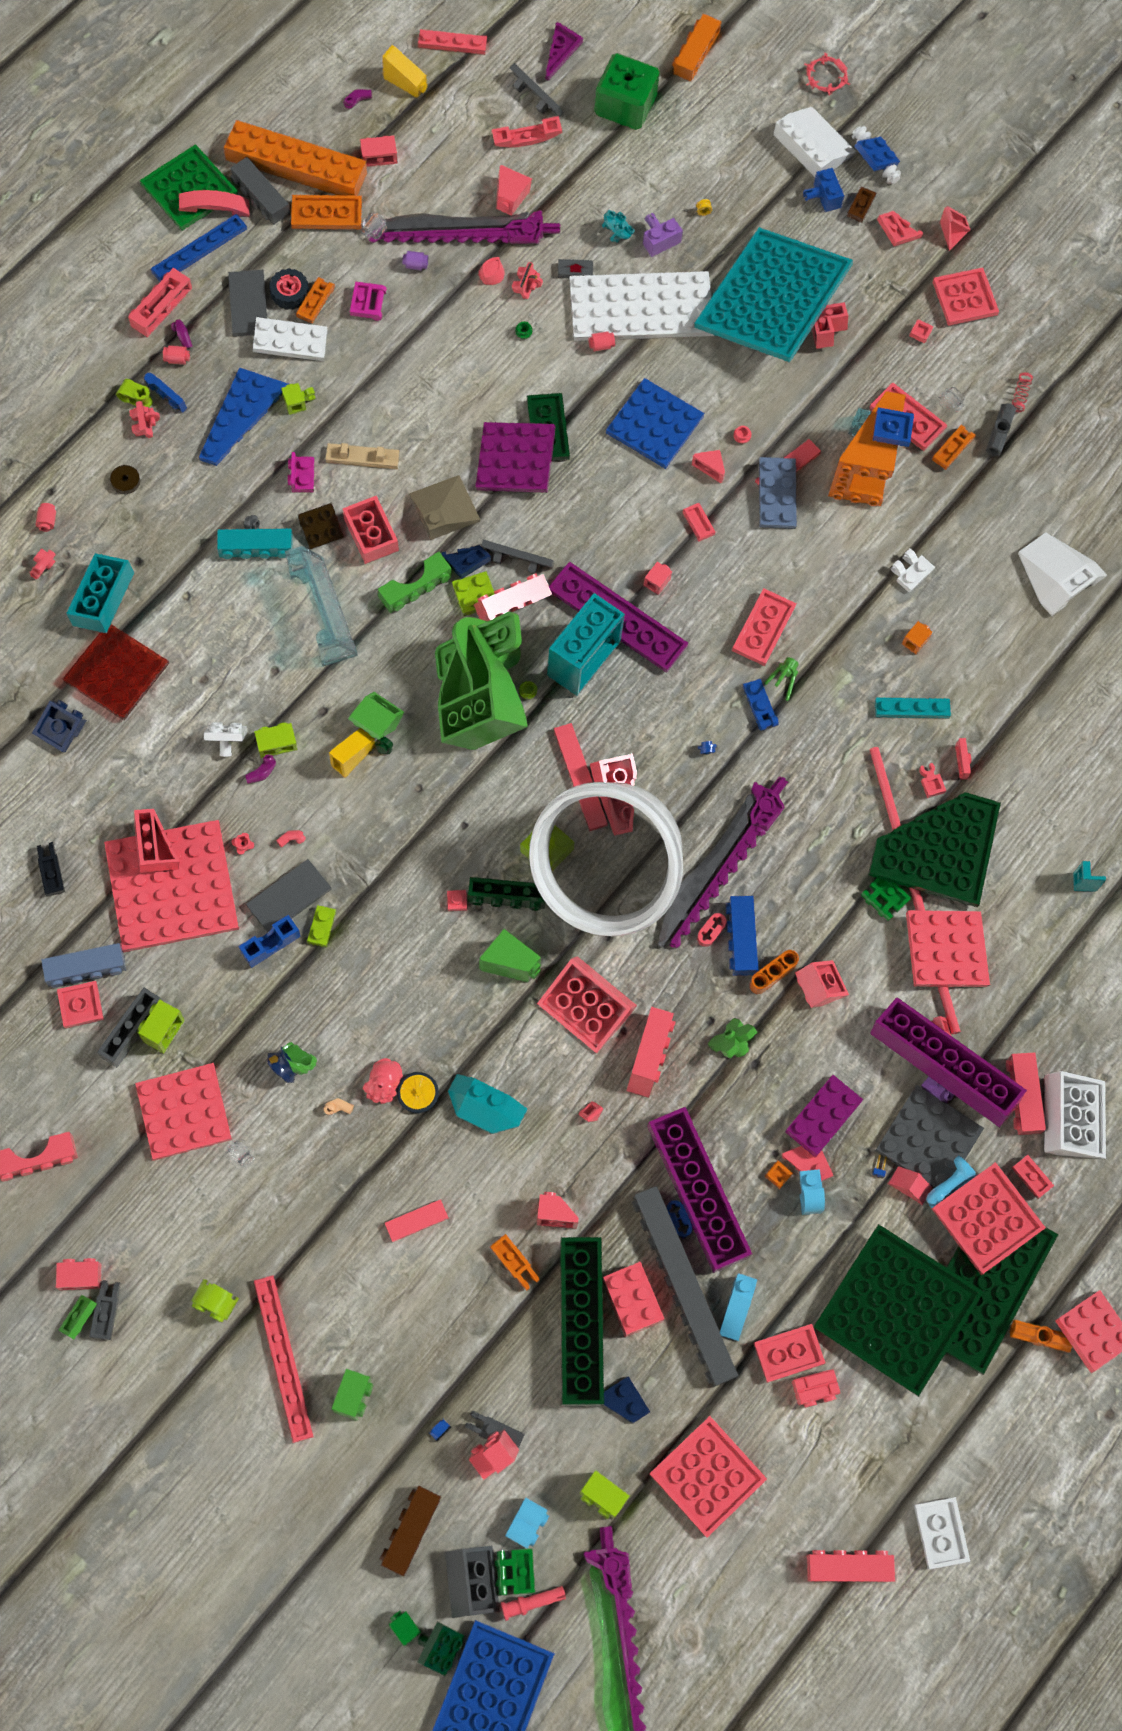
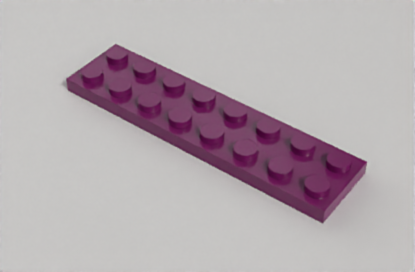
(639, 630)

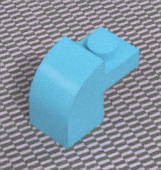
(812, 1196)

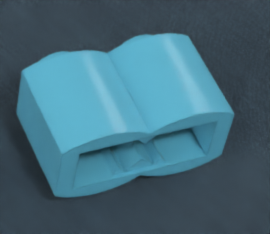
(526, 1523)

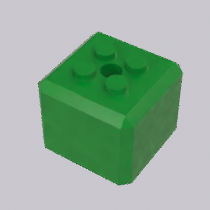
(626, 91)

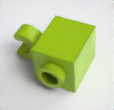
(295, 398)

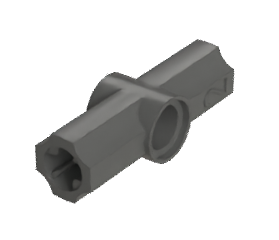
(1002, 422)

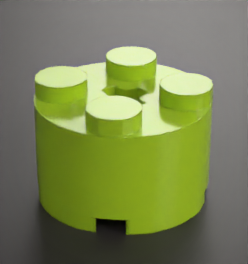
(214, 1300)

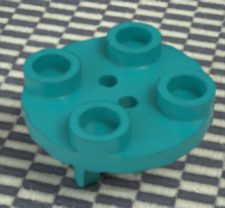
(617, 223)

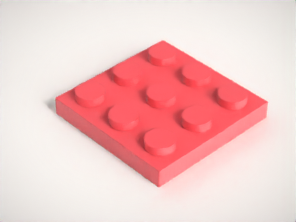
(965, 296)
(1093, 1331)

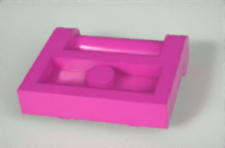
(362, 298)

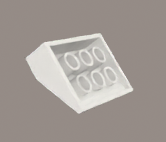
(813, 140)
(1074, 1116)

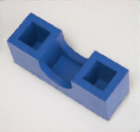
(259, 949)

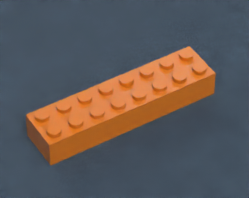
(296, 159)

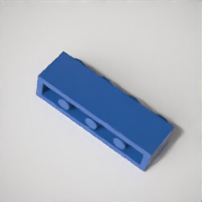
(743, 935)

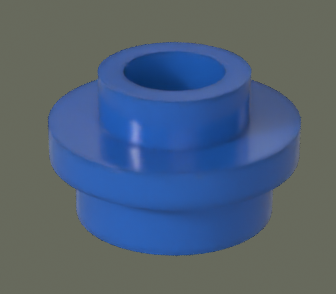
(707, 747)

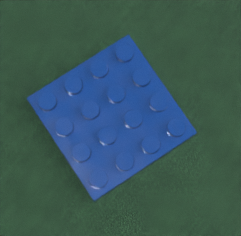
(655, 423)

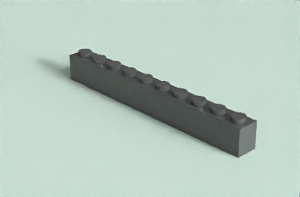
(685, 1287)

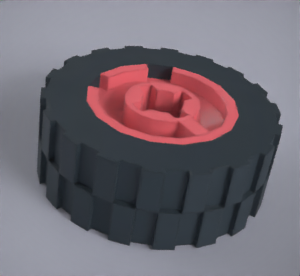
(280, 288)

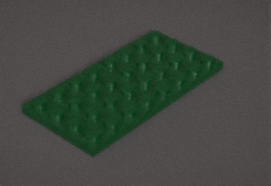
(1003, 1294)

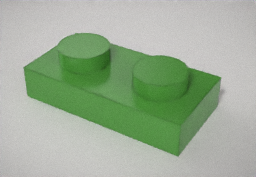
(77, 1317)

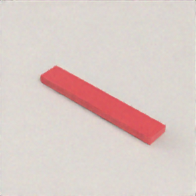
(579, 775)

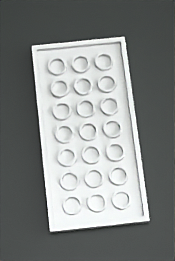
(639, 304)

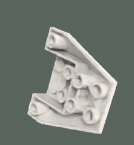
(1058, 571)

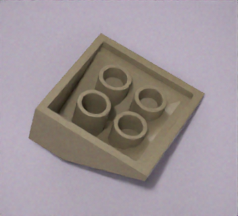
(444, 507)

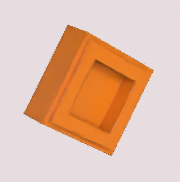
(778, 1174)

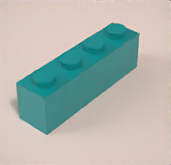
(254, 543)

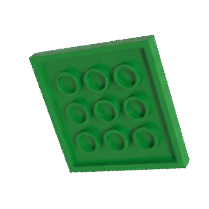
(182, 174)

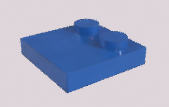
(893, 427)

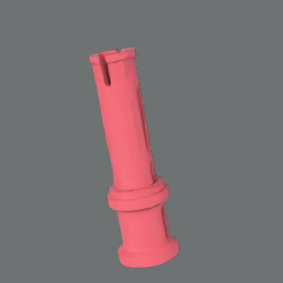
(523, 1605)

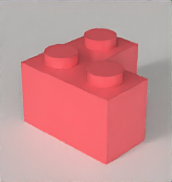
(831, 320)
(494, 1454)

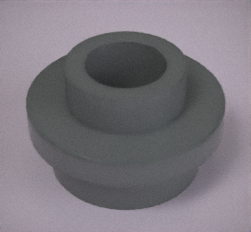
(251, 522)

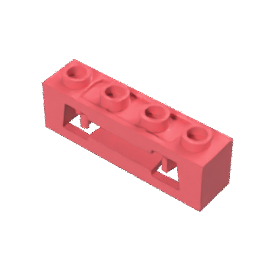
(160, 302)

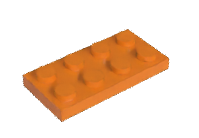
(326, 212)

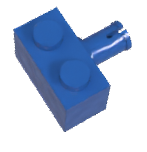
(827, 189)

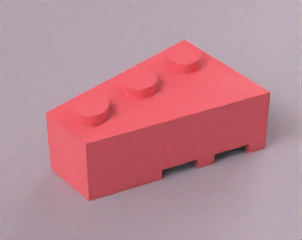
(153, 846)

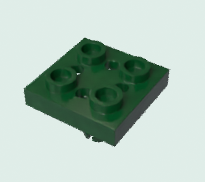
(439, 1648)

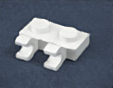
(915, 574)

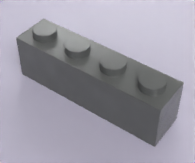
(260, 191)
(126, 1031)

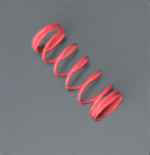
(1020, 380)

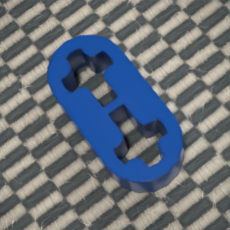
(682, 1216)

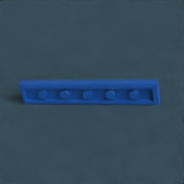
(200, 247)

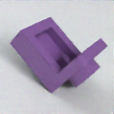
(937, 1090)

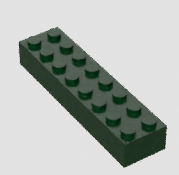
(581, 1322)

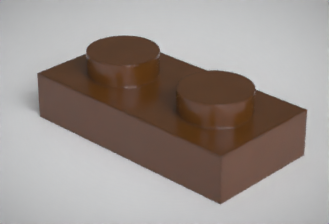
(861, 204)

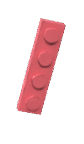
(452, 41)

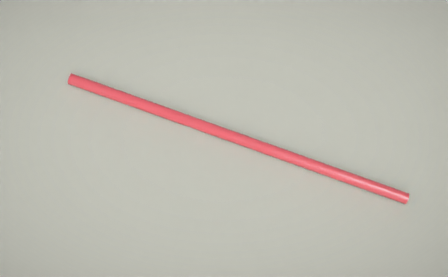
(916, 895)

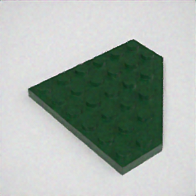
(941, 850)

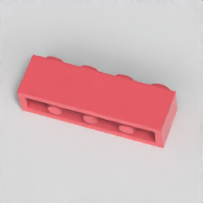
(1029, 1111)
(850, 1568)

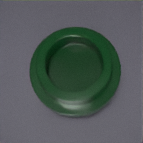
(384, 745)

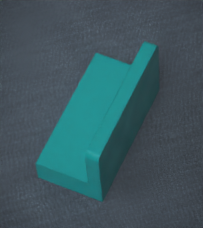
(1084, 881)

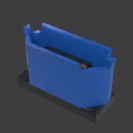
(440, 1430)

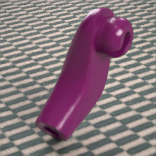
(356, 96)
(182, 333)
(263, 771)

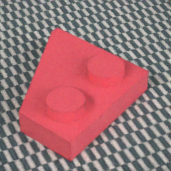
(806, 1161)

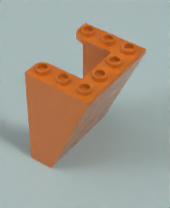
(866, 462)

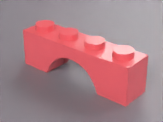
(58, 1150)

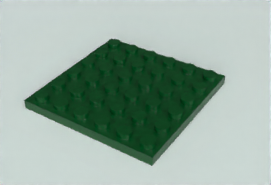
(898, 1310)

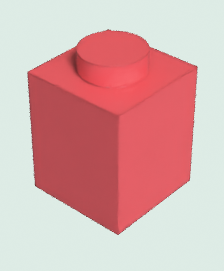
(658, 577)

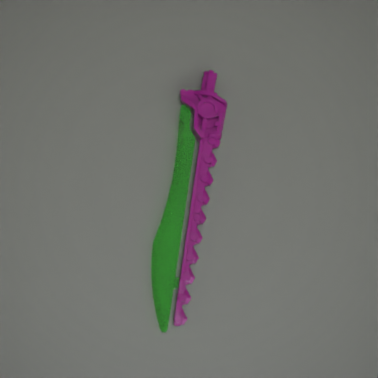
(617, 1580)

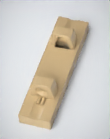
(362, 456)

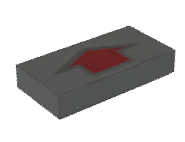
(574, 268)

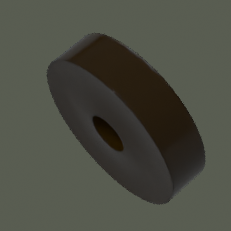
(128, 486)

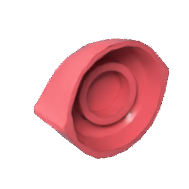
(492, 271)

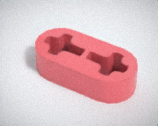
(709, 927)

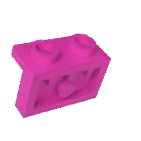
(301, 474)

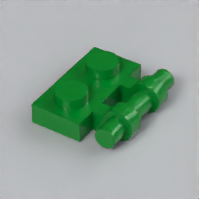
(891, 893)
(522, 1571)

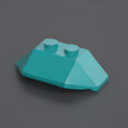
(485, 1105)

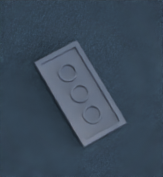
(777, 493)

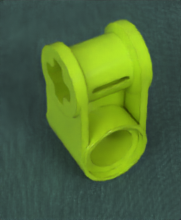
(133, 392)

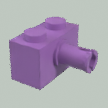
(662, 235)

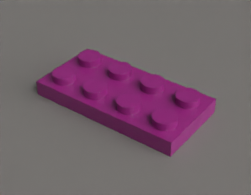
(824, 1115)

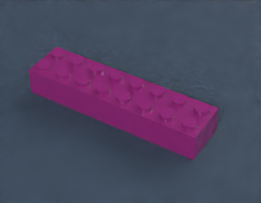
(948, 1062)
(699, 1190)

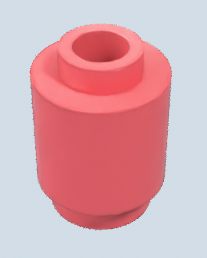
(601, 341)
(176, 355)
(46, 517)

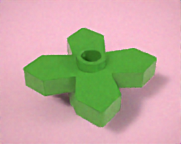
(734, 1039)

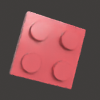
(80, 1004)

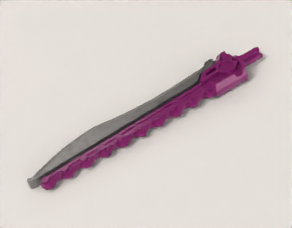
(514, 229)
(763, 815)

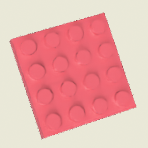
(947, 949)
(183, 1111)
(988, 1218)
(708, 1476)

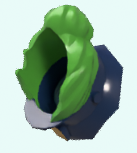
(291, 1061)

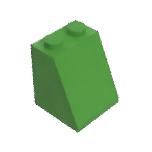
(510, 959)

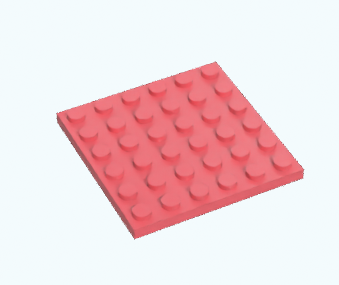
(173, 903)

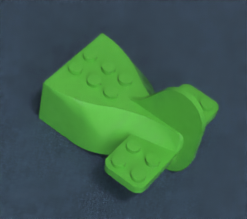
(477, 692)

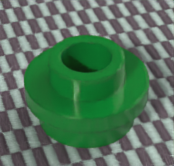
(524, 326)

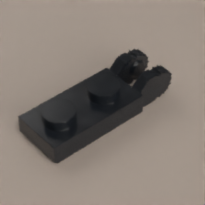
(50, 871)

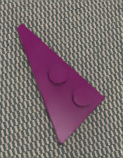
(563, 45)

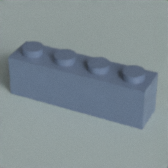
(83, 965)

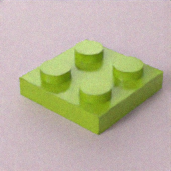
(470, 589)

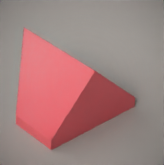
(954, 226)

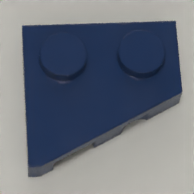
(467, 560)
(626, 1401)

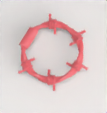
(844, 80)

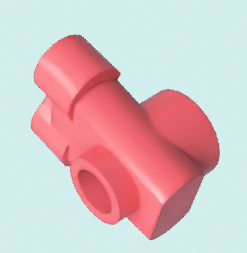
(43, 560)

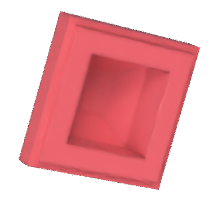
(591, 1112)

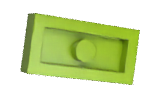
(321, 926)

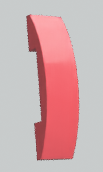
(527, 135)
(215, 201)

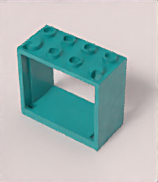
(585, 644)

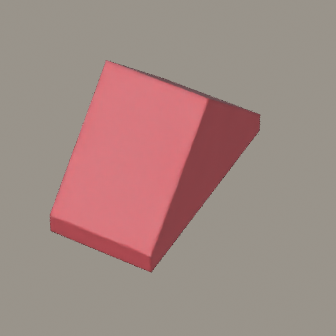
(710, 464)
(910, 1184)

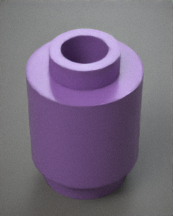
(415, 260)

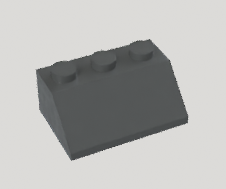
(472, 1581)

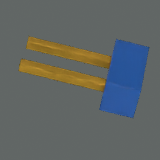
(878, 1172)

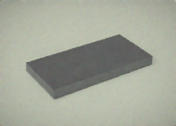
(246, 300)
(289, 895)

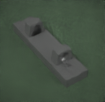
(525, 81)
(501, 550)

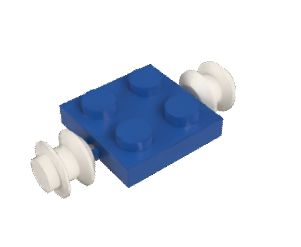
(877, 154)

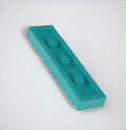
(912, 707)

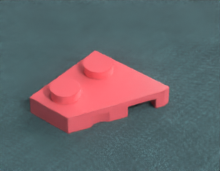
(898, 229)

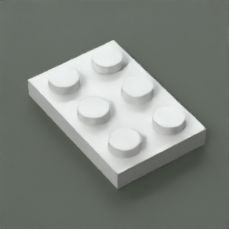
(942, 1533)

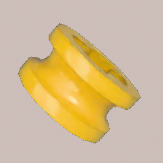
(704, 207)

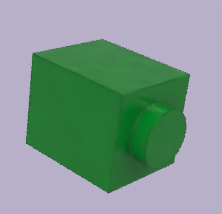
(404, 1627)

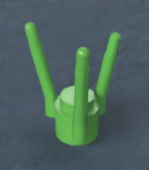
(788, 669)

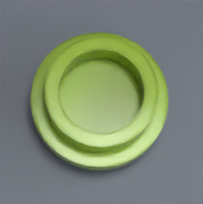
(528, 690)

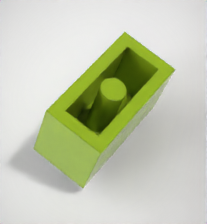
(276, 739)

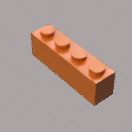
(697, 47)

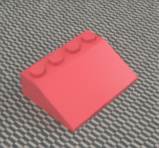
(586, 1004)

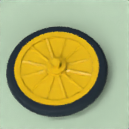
(417, 1092)

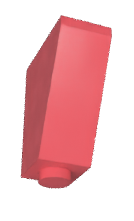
(511, 189)

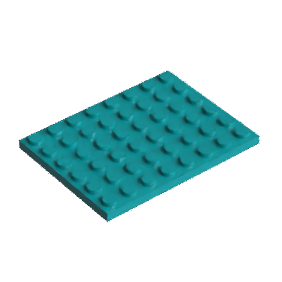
(773, 294)

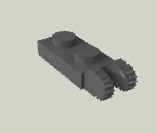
(105, 1312)
(491, 1426)

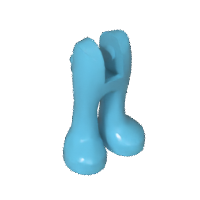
(962, 1175)

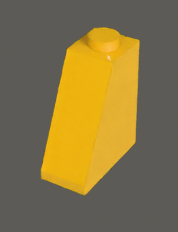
(403, 72)
(351, 752)

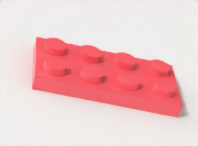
(925, 424)
(764, 627)

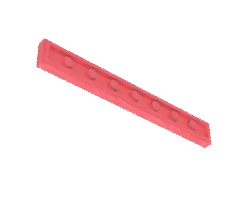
(283, 1359)

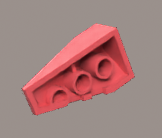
(619, 770)

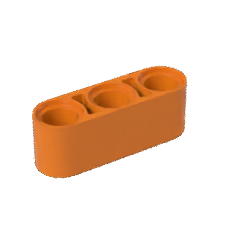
(778, 964)

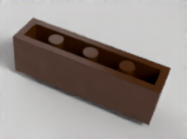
(411, 1530)

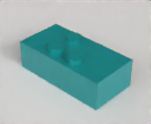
(100, 593)

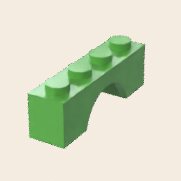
(396, 595)

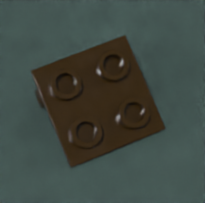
(320, 526)

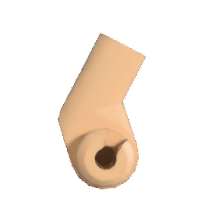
(337, 1105)

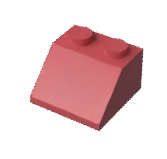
(821, 983)
(555, 1212)

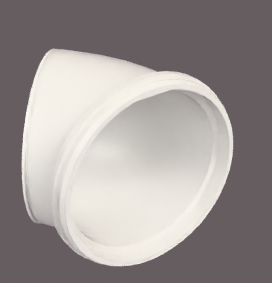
(570, 911)

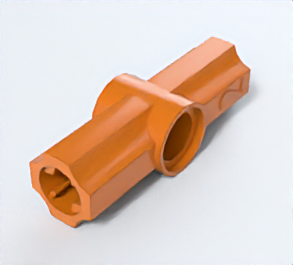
(1030, 1333)

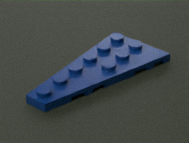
(242, 408)

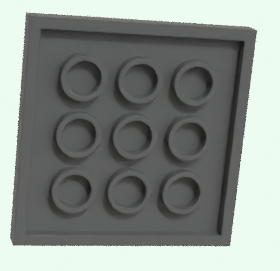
(929, 1137)

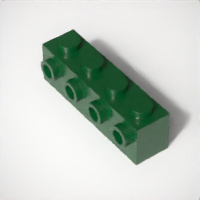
(505, 892)

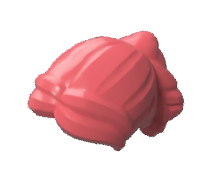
(383, 1081)

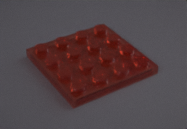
(116, 671)

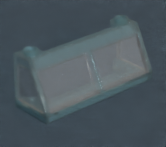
(335, 640)

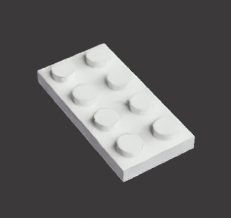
(289, 339)

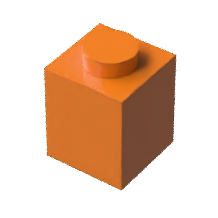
(917, 637)

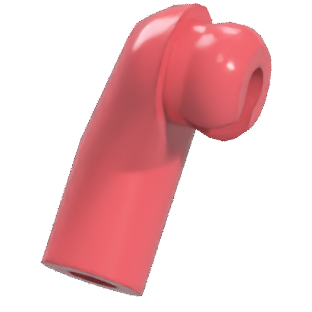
(291, 835)

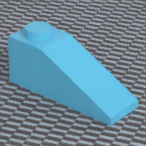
(738, 1306)

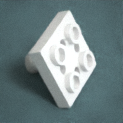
(225, 735)

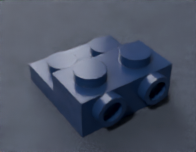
(59, 725)

